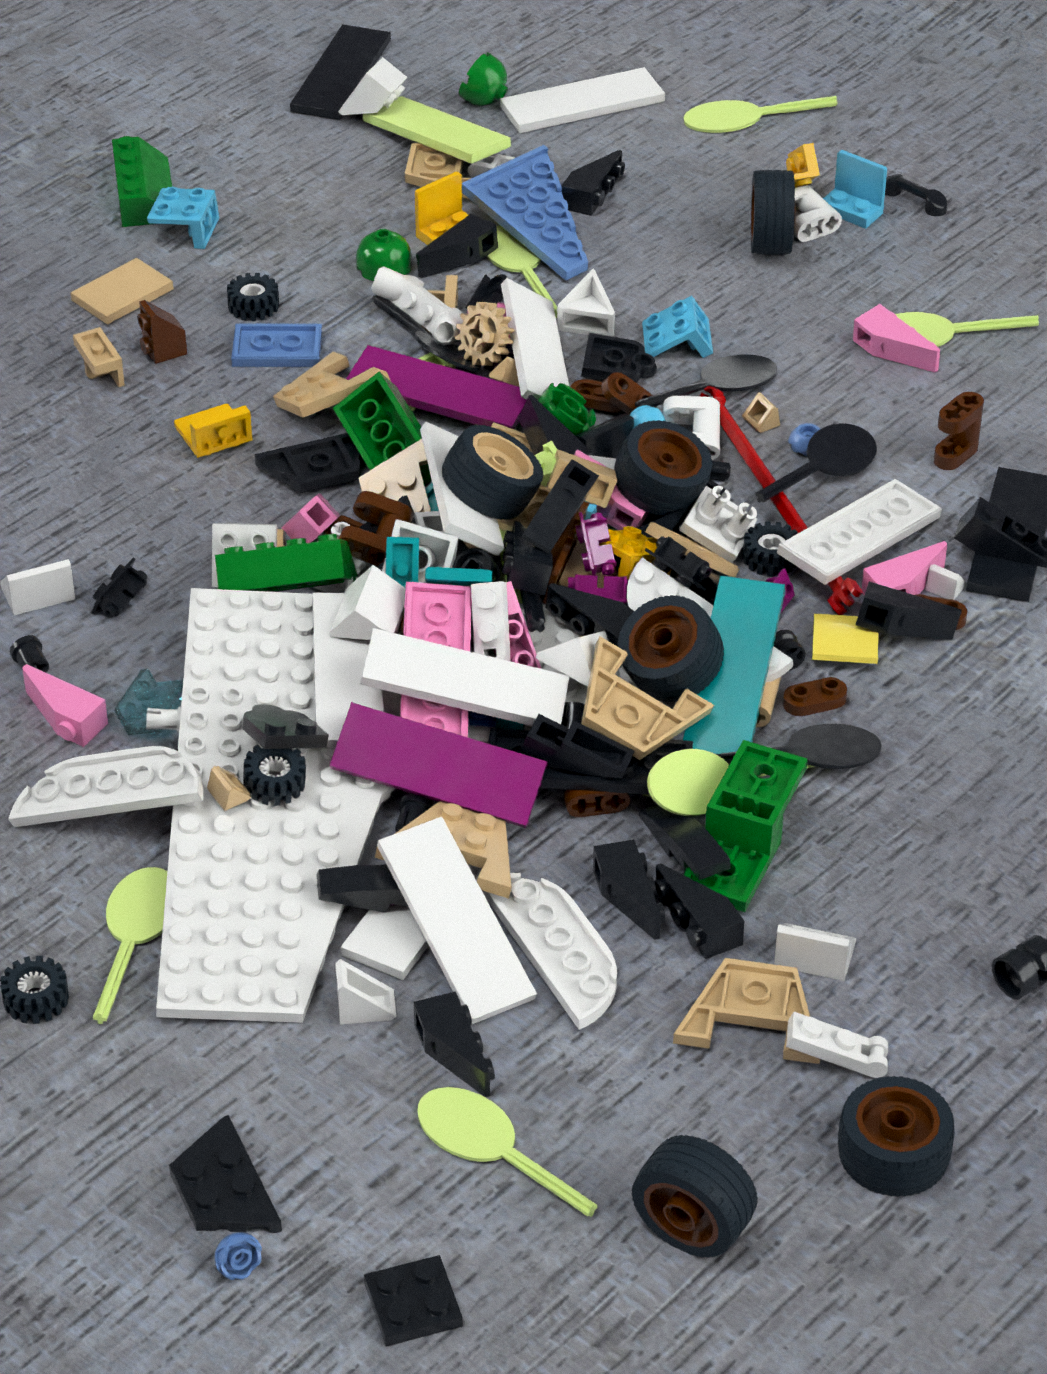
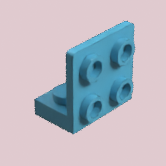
(858, 189)
(187, 207)
(675, 325)

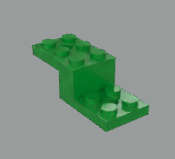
(748, 817)

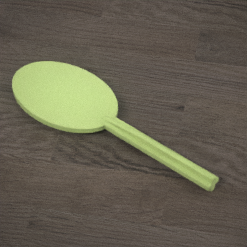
(737, 115)
(515, 257)
(941, 330)
(687, 780)
(132, 918)
(482, 1132)

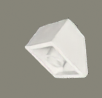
(376, 89)

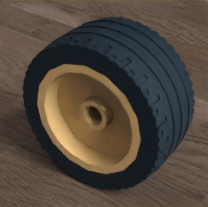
(492, 472)

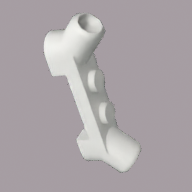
(420, 304)

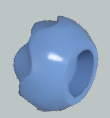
(801, 436)
(238, 1255)

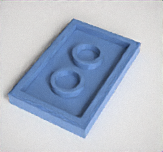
(276, 345)

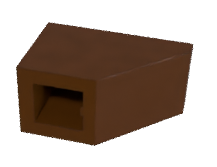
(161, 333)

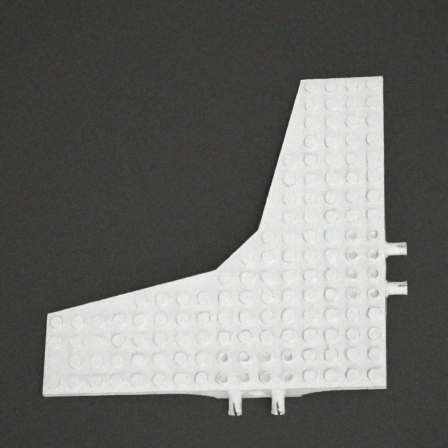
(243, 881)

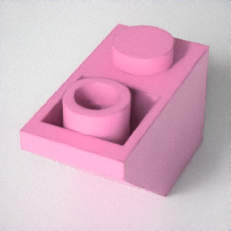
(311, 519)

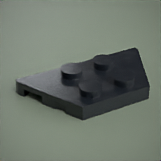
(313, 463)
(222, 1183)

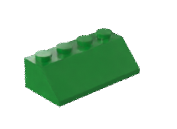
(139, 177)
(380, 422)
(286, 567)

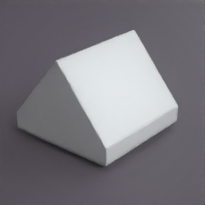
(944, 582)

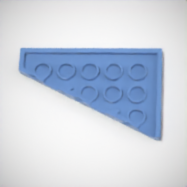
(530, 205)

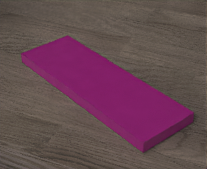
(446, 389)
(438, 764)

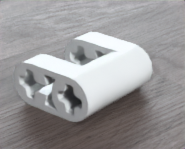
(813, 215)
(703, 417)

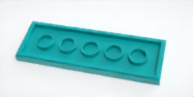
(747, 622)

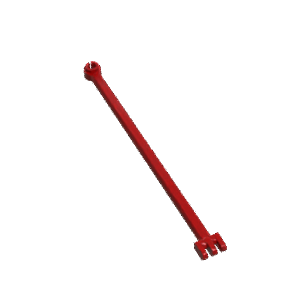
(840, 588)

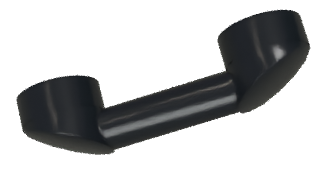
(935, 201)

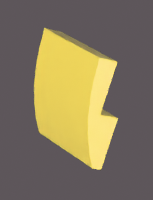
(842, 640)

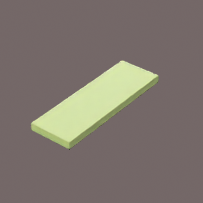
(438, 130)

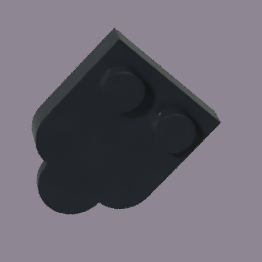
(614, 354)
(282, 728)

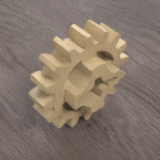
(484, 333)

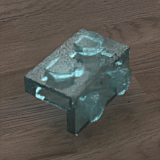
(145, 694)

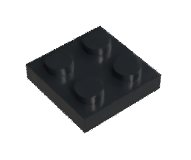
(413, 1300)

